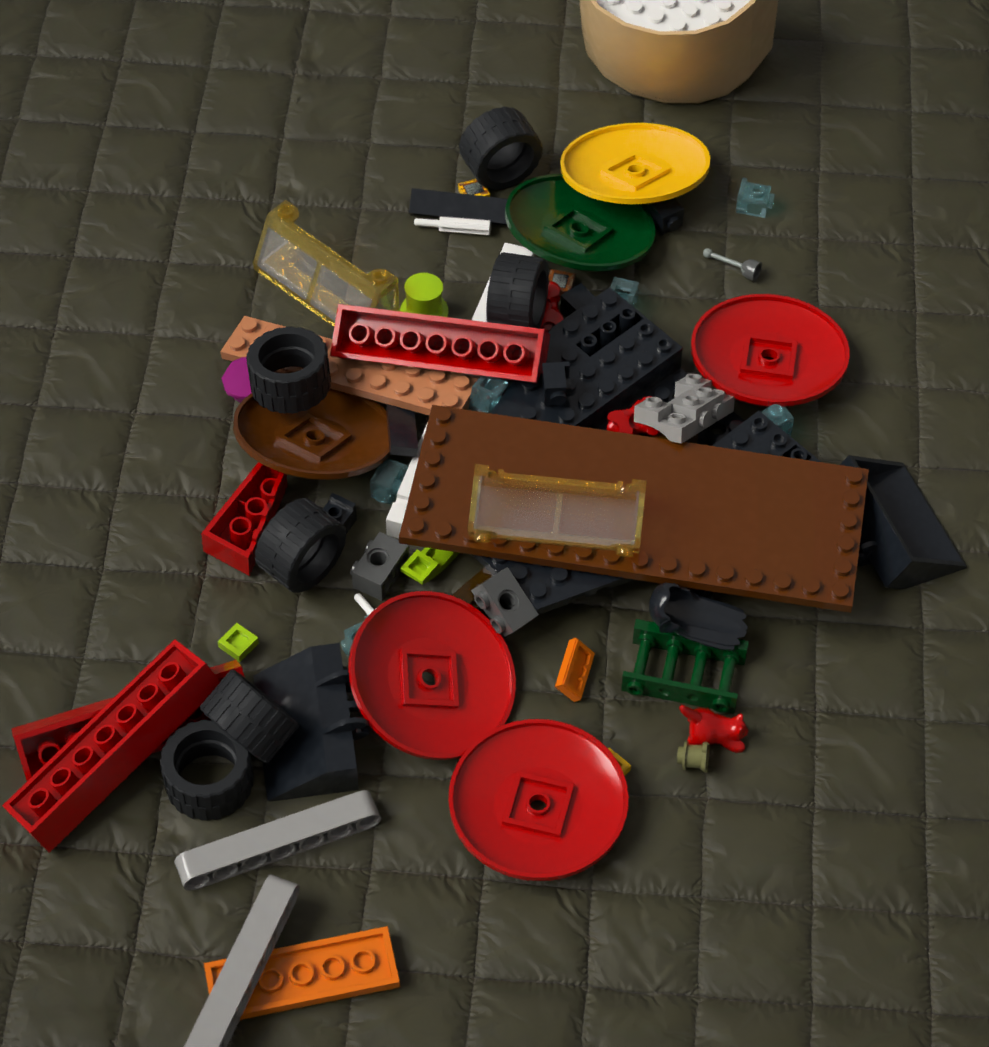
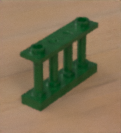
(637, 683)

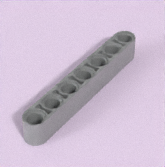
(277, 840)
(244, 964)

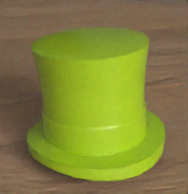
(424, 295)

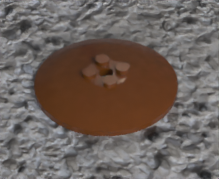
(327, 442)

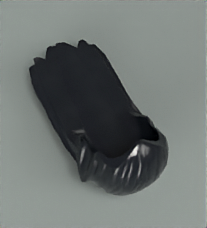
(696, 617)

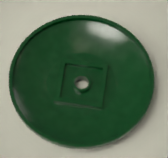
(548, 217)

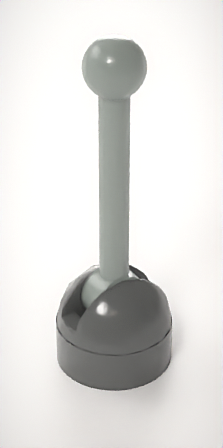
(750, 268)

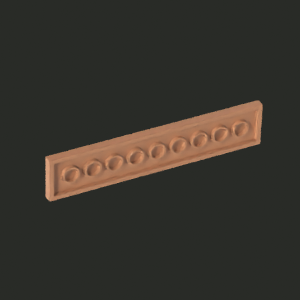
(386, 383)

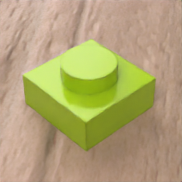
(238, 642)

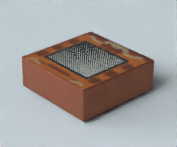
(563, 279)

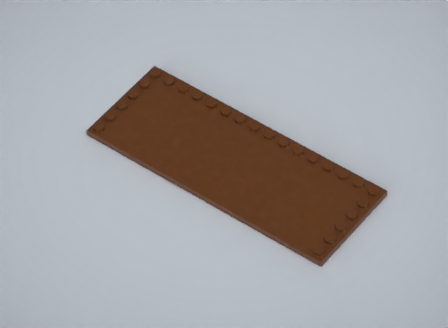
(708, 516)

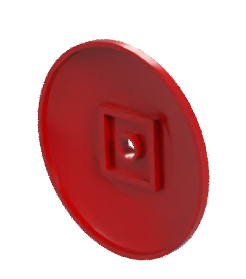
(803, 340)
(454, 645)
(545, 763)

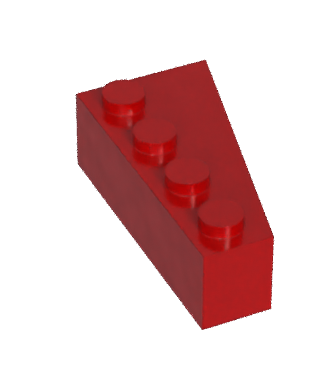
(240, 522)

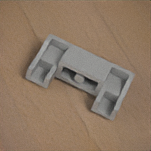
(690, 411)

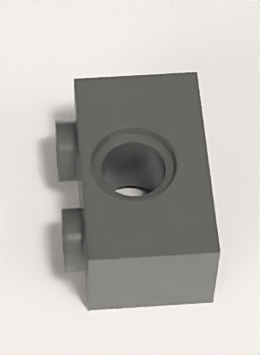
(379, 579)
(518, 606)

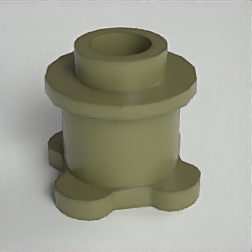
(694, 756)

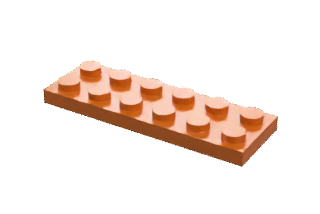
(320, 972)

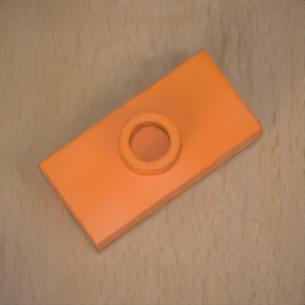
(574, 670)

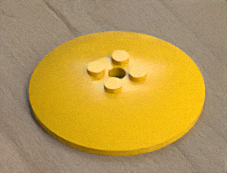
(635, 163)

